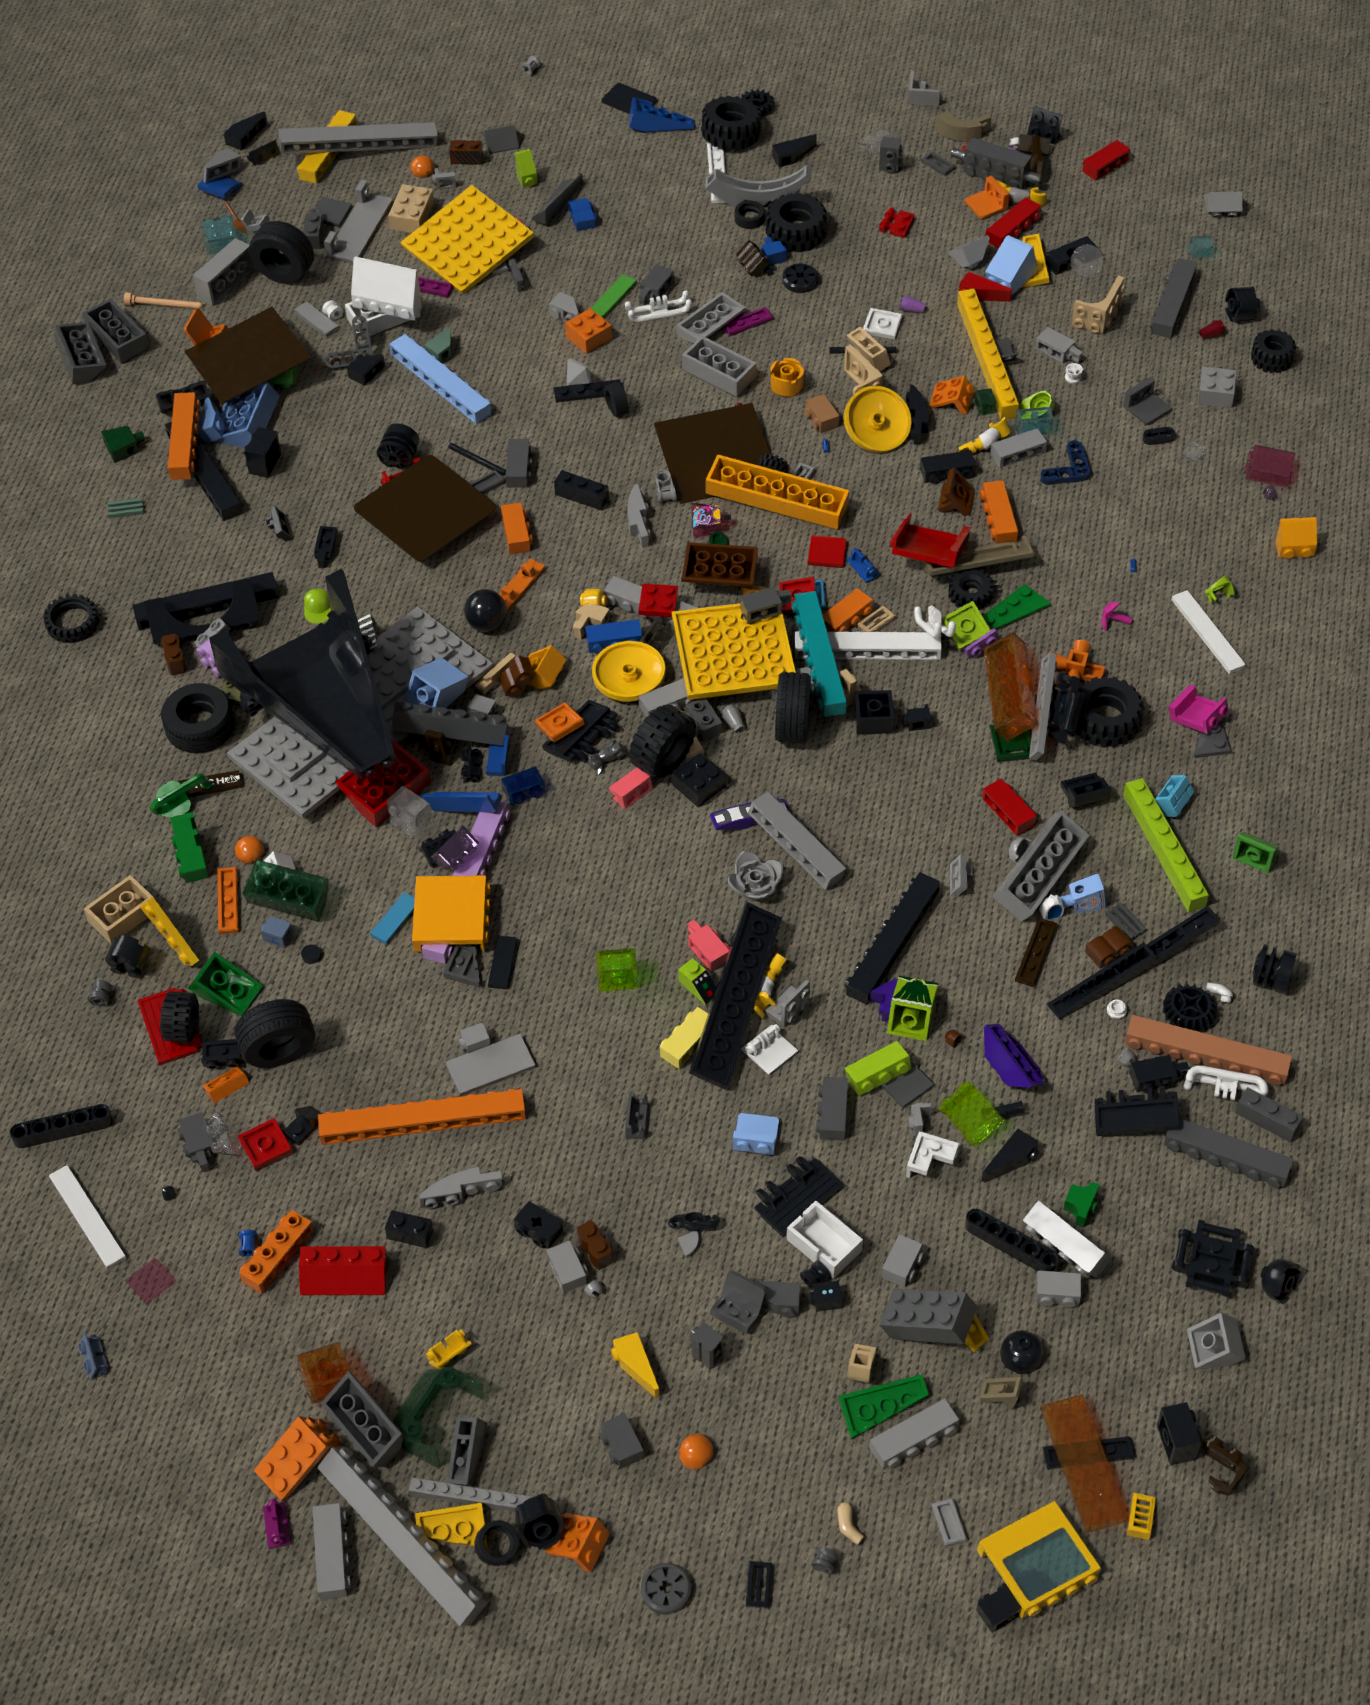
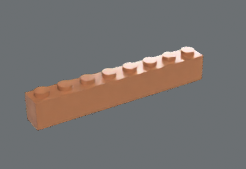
(1207, 1049)

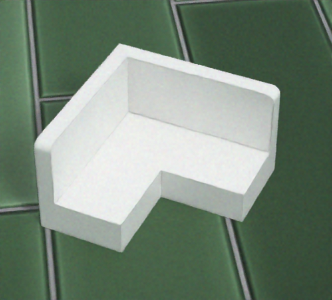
(928, 1148)

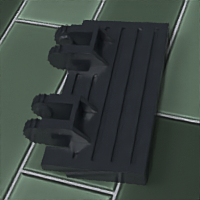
(595, 718)
(1137, 1113)
(793, 1197)

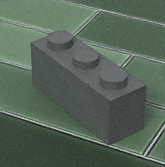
(518, 463)
(832, 1108)
(1269, 1114)

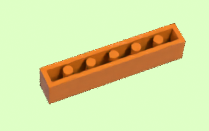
(183, 436)

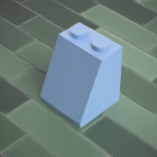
(1012, 264)
(436, 684)

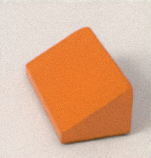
(226, 1084)

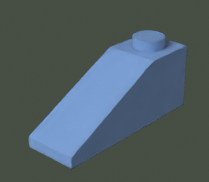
(211, 424)

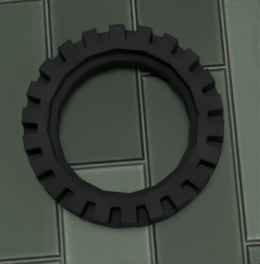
(72, 633)

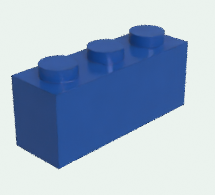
(604, 635)

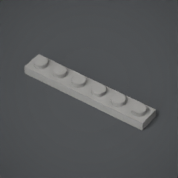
(1043, 702)

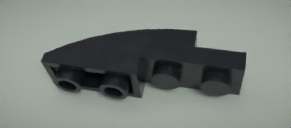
(918, 413)

